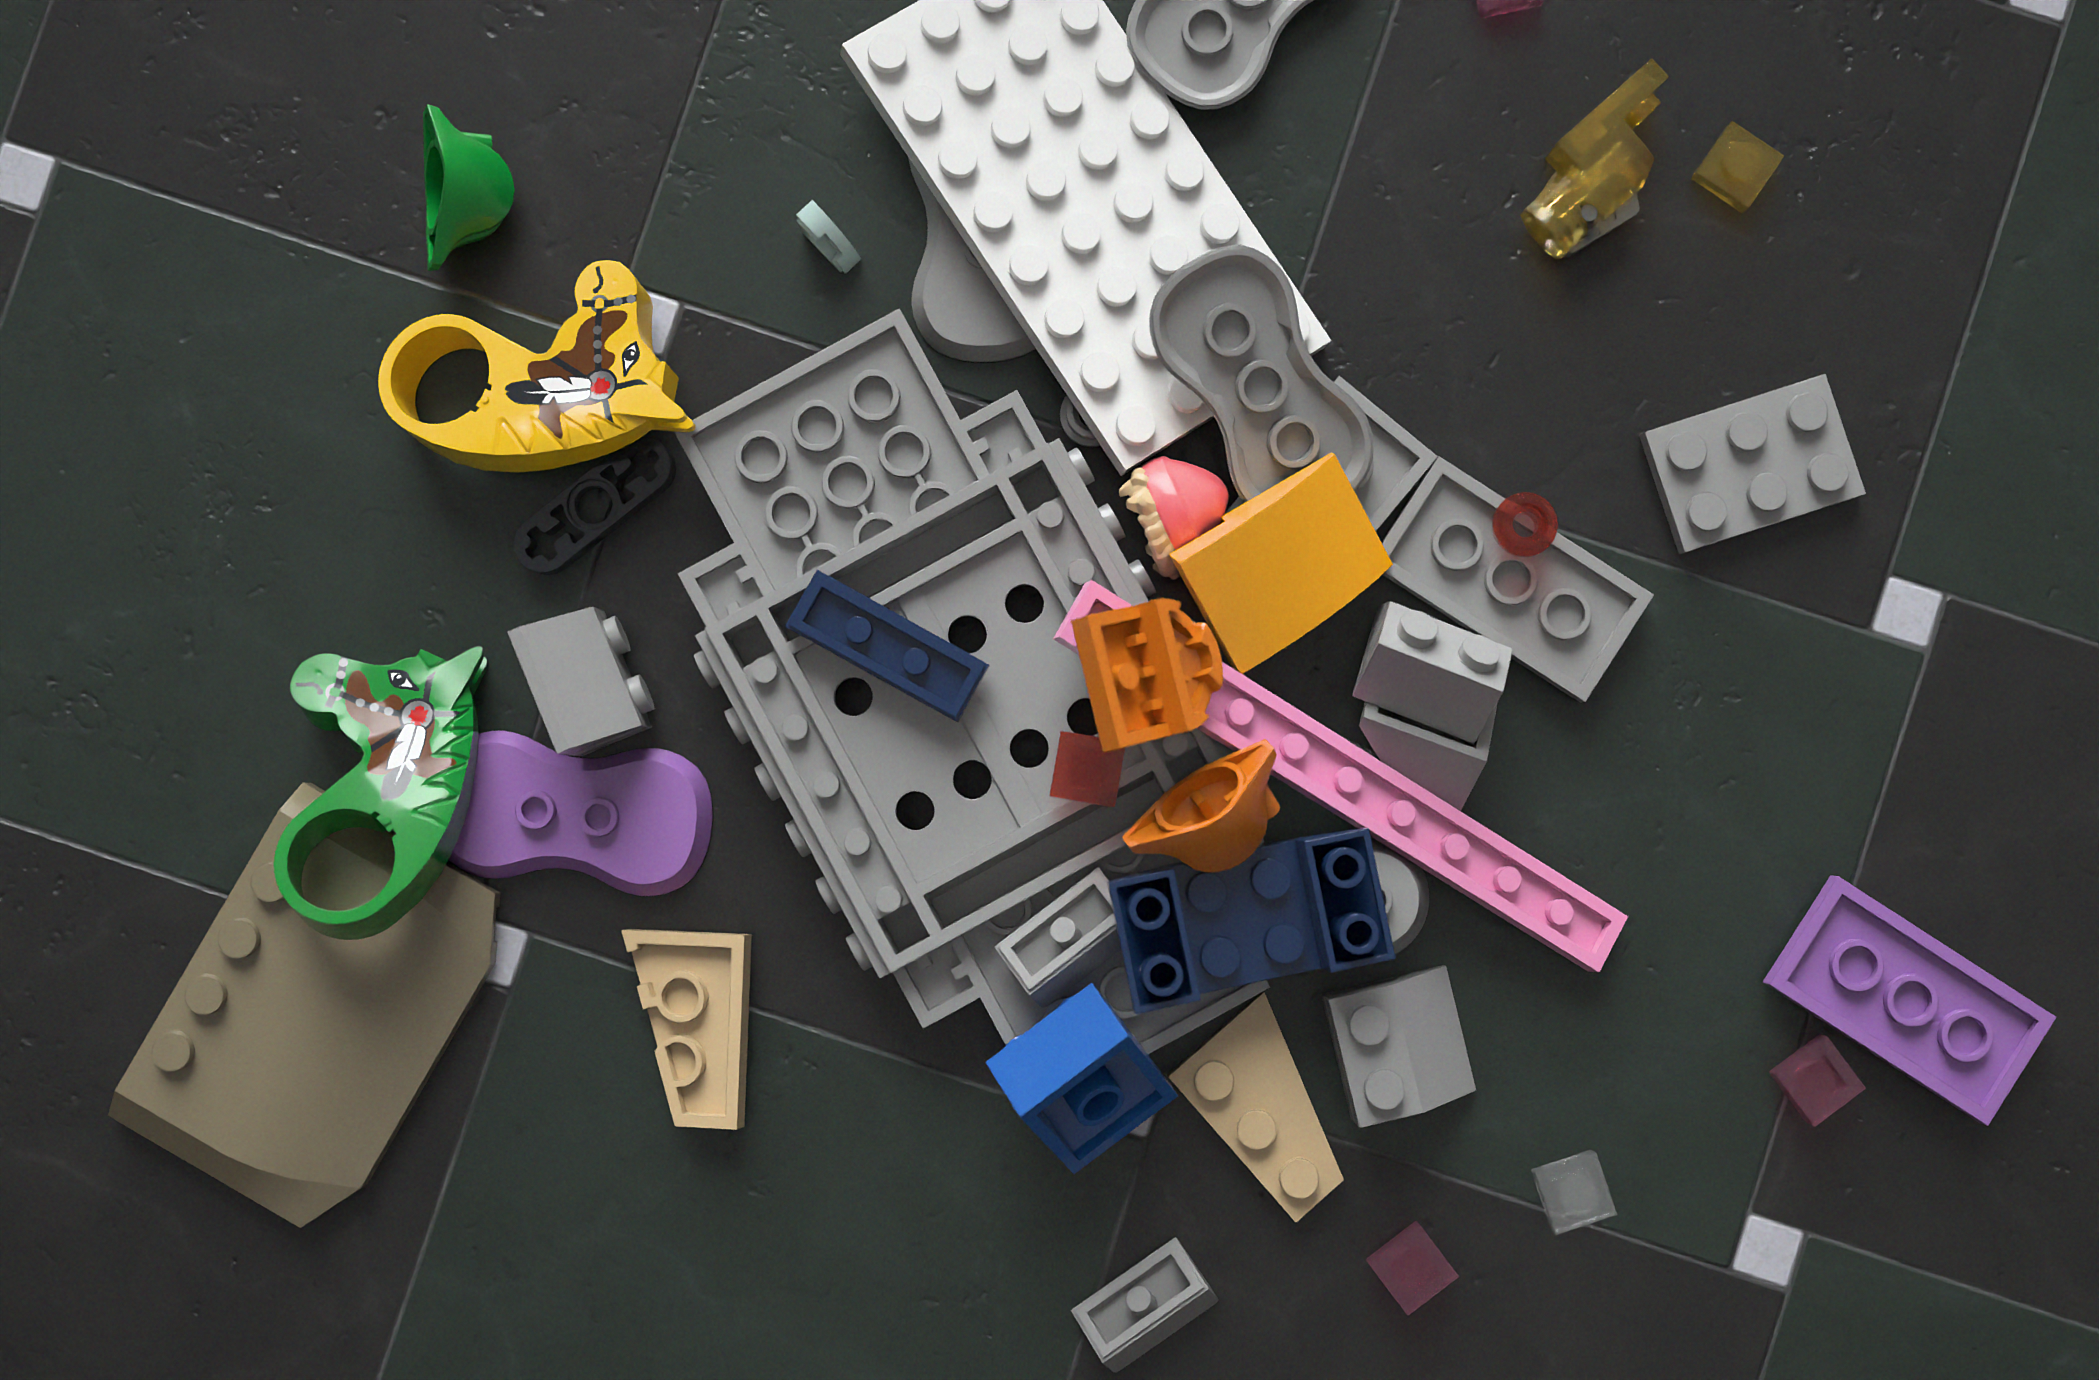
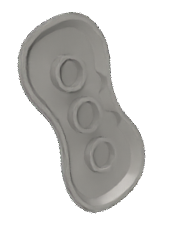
(1206, 48)
(956, 300)
(1237, 342)

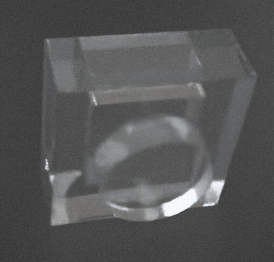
(1574, 1192)

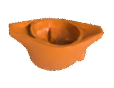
(1213, 813)

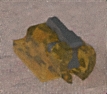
(1597, 170)

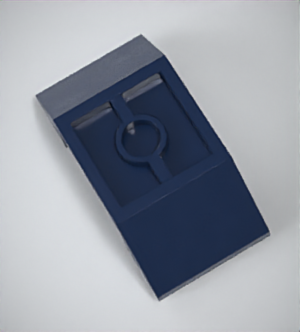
(1271, 917)

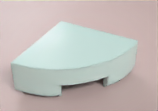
(827, 237)

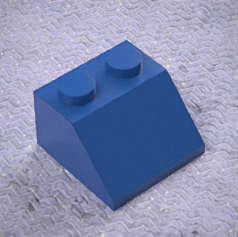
(1081, 1079)

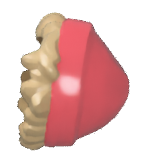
(1174, 506)

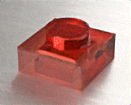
(1085, 771)

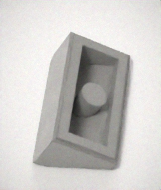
(1063, 940)
(1144, 1306)

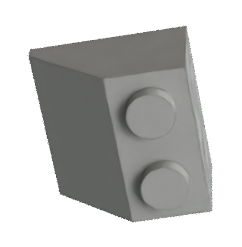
(1432, 671)
(582, 680)
(1398, 1045)

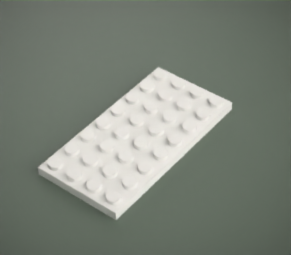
(1064, 188)

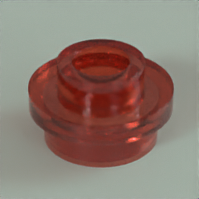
(1544, 524)

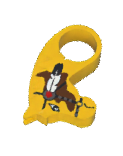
(548, 409)

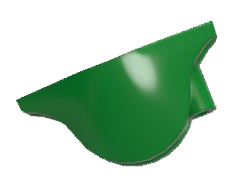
(464, 187)

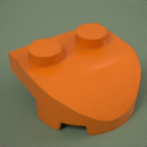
(1147, 671)

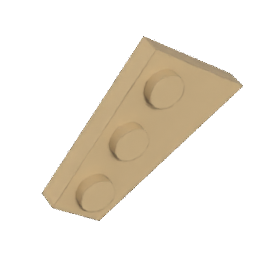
(699, 1016)
(1260, 1108)

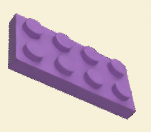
(1909, 999)

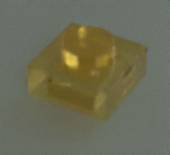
(1737, 167)

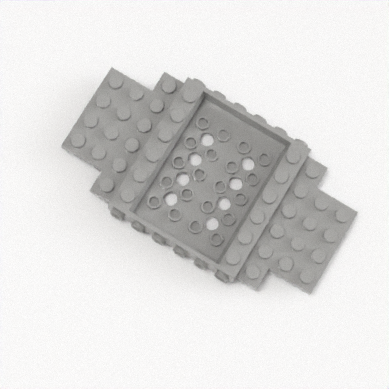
(937, 517)

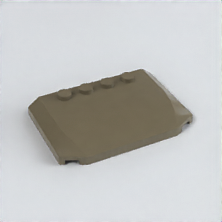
(304, 1050)

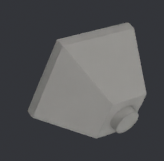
(1427, 755)

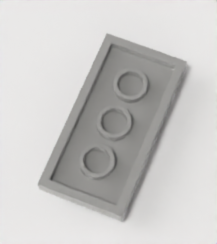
(1554, 609)

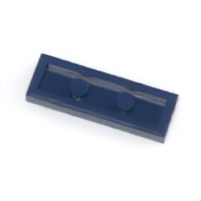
(887, 646)

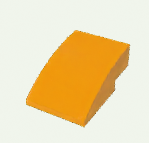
(1282, 563)

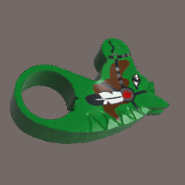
(415, 777)

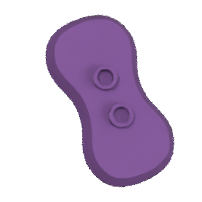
(621, 817)

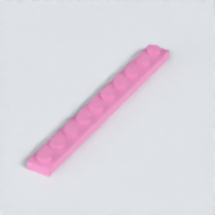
(1398, 811)

